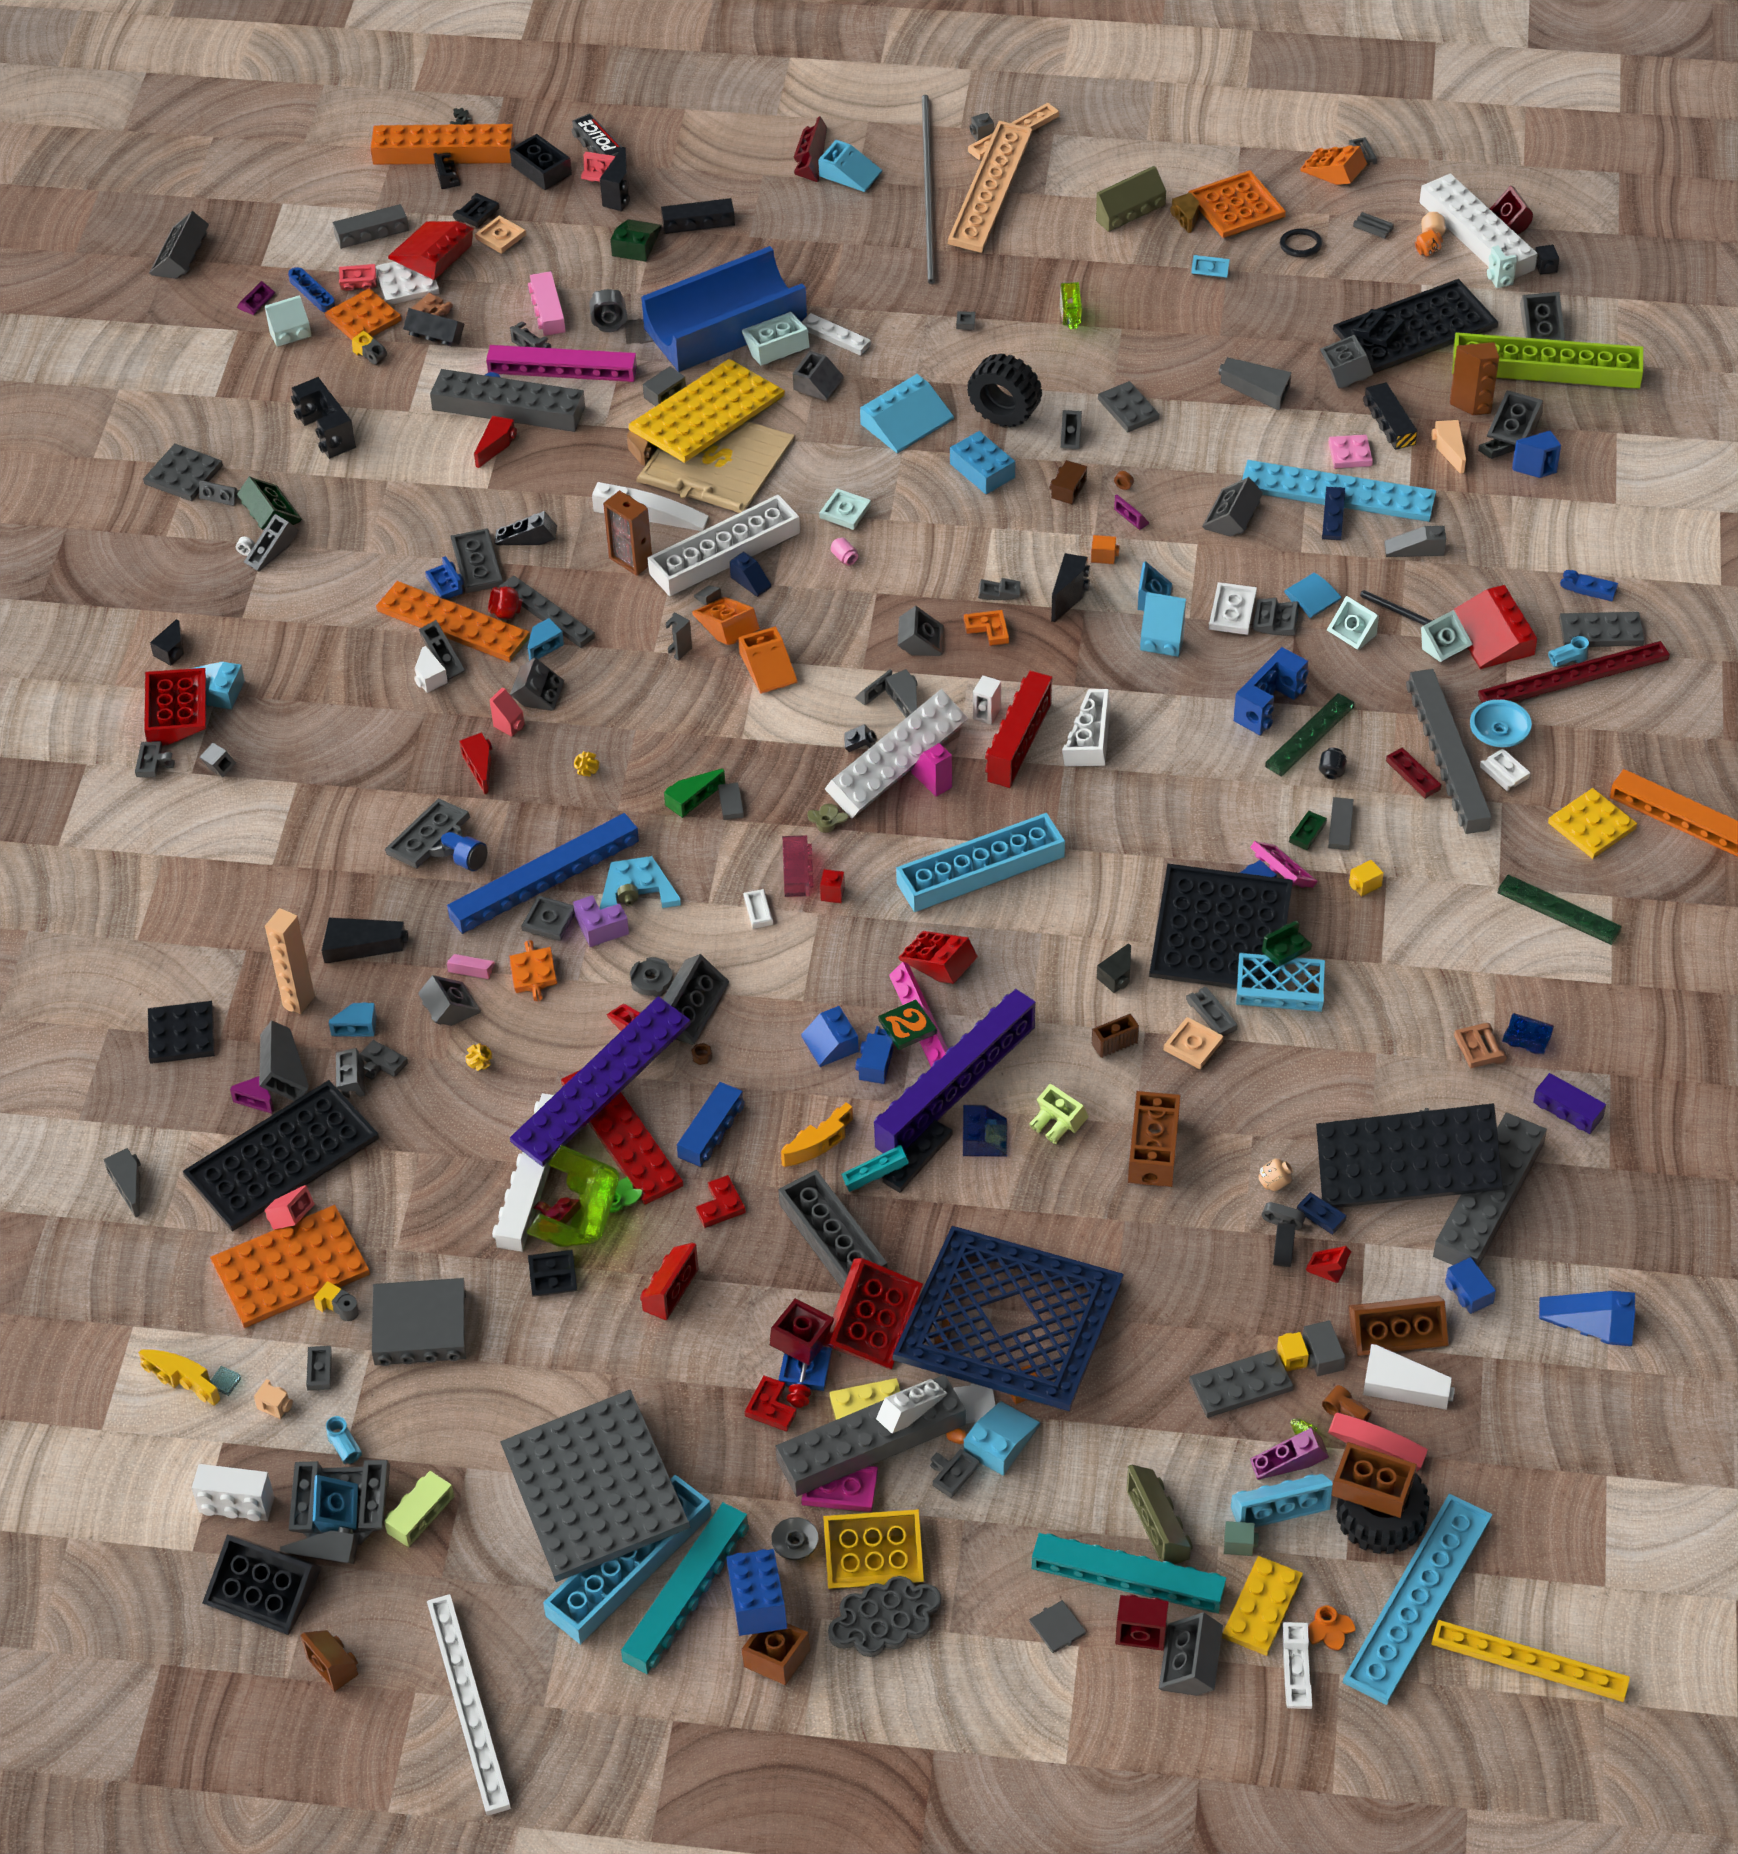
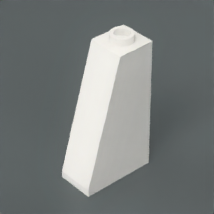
(1405, 1381)

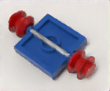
(803, 1377)

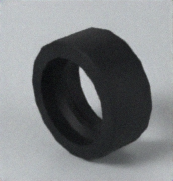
(1284, 1244)

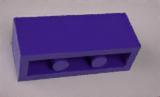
(1569, 1103)

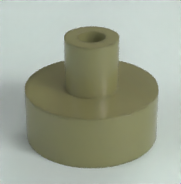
(628, 894)

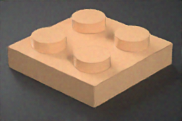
(500, 234)
(1193, 1043)

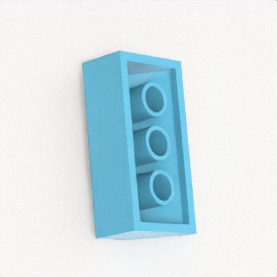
(1283, 1500)

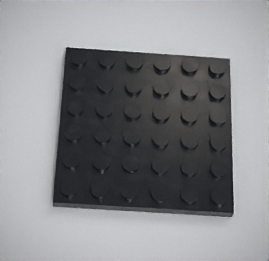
(1212, 919)

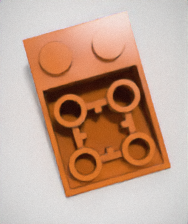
(1336, 164)
(767, 659)

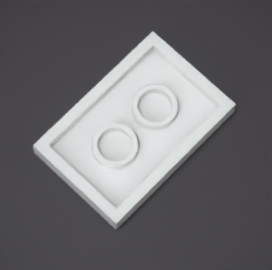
(1232, 608)

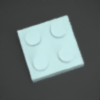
(845, 509)

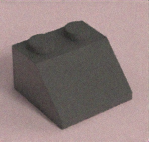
(920, 633)
(448, 1000)

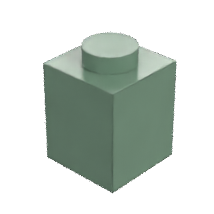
(1240, 1538)

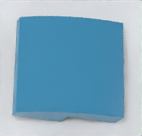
(1313, 594)

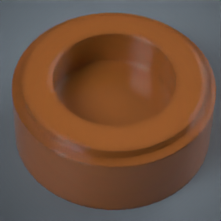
(1124, 480)

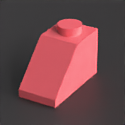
(506, 713)
(289, 1208)

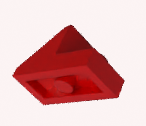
(1329, 1263)

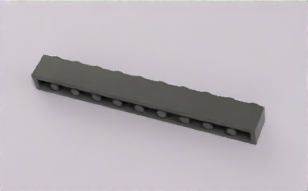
(1449, 751)

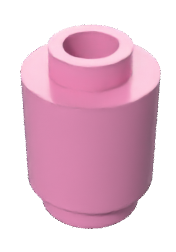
(844, 551)

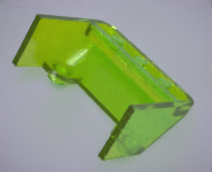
(595, 1184)

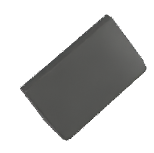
(873, 689)

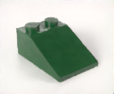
(634, 239)

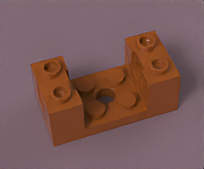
(1150, 1153)

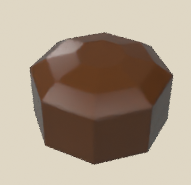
(701, 1053)

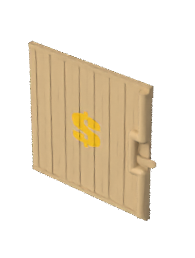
(726, 471)

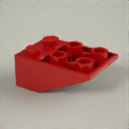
(940, 955)

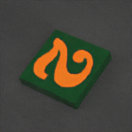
(907, 1024)

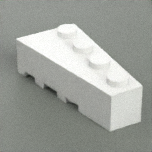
(1090, 732)

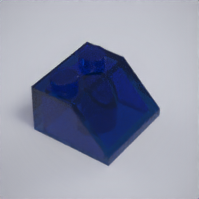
(984, 1132)

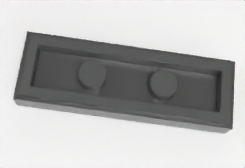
(1340, 823)

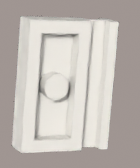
(1505, 769)

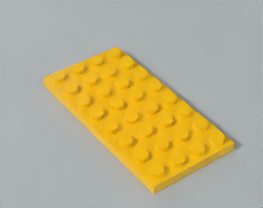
(706, 410)

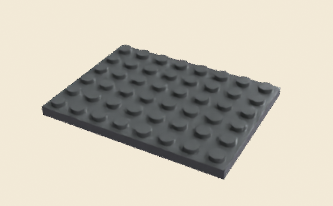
(594, 1485)

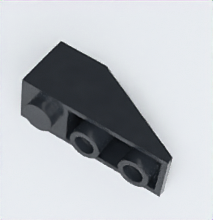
(528, 531)

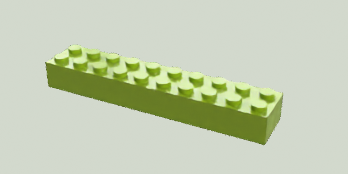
(1562, 360)

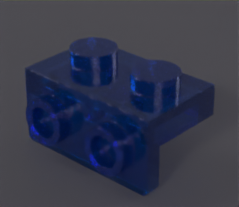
(1528, 1034)

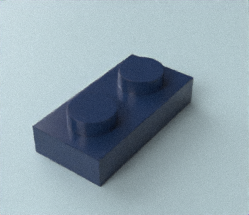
(1321, 1213)

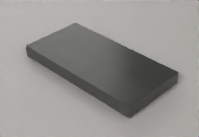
(476, 560)

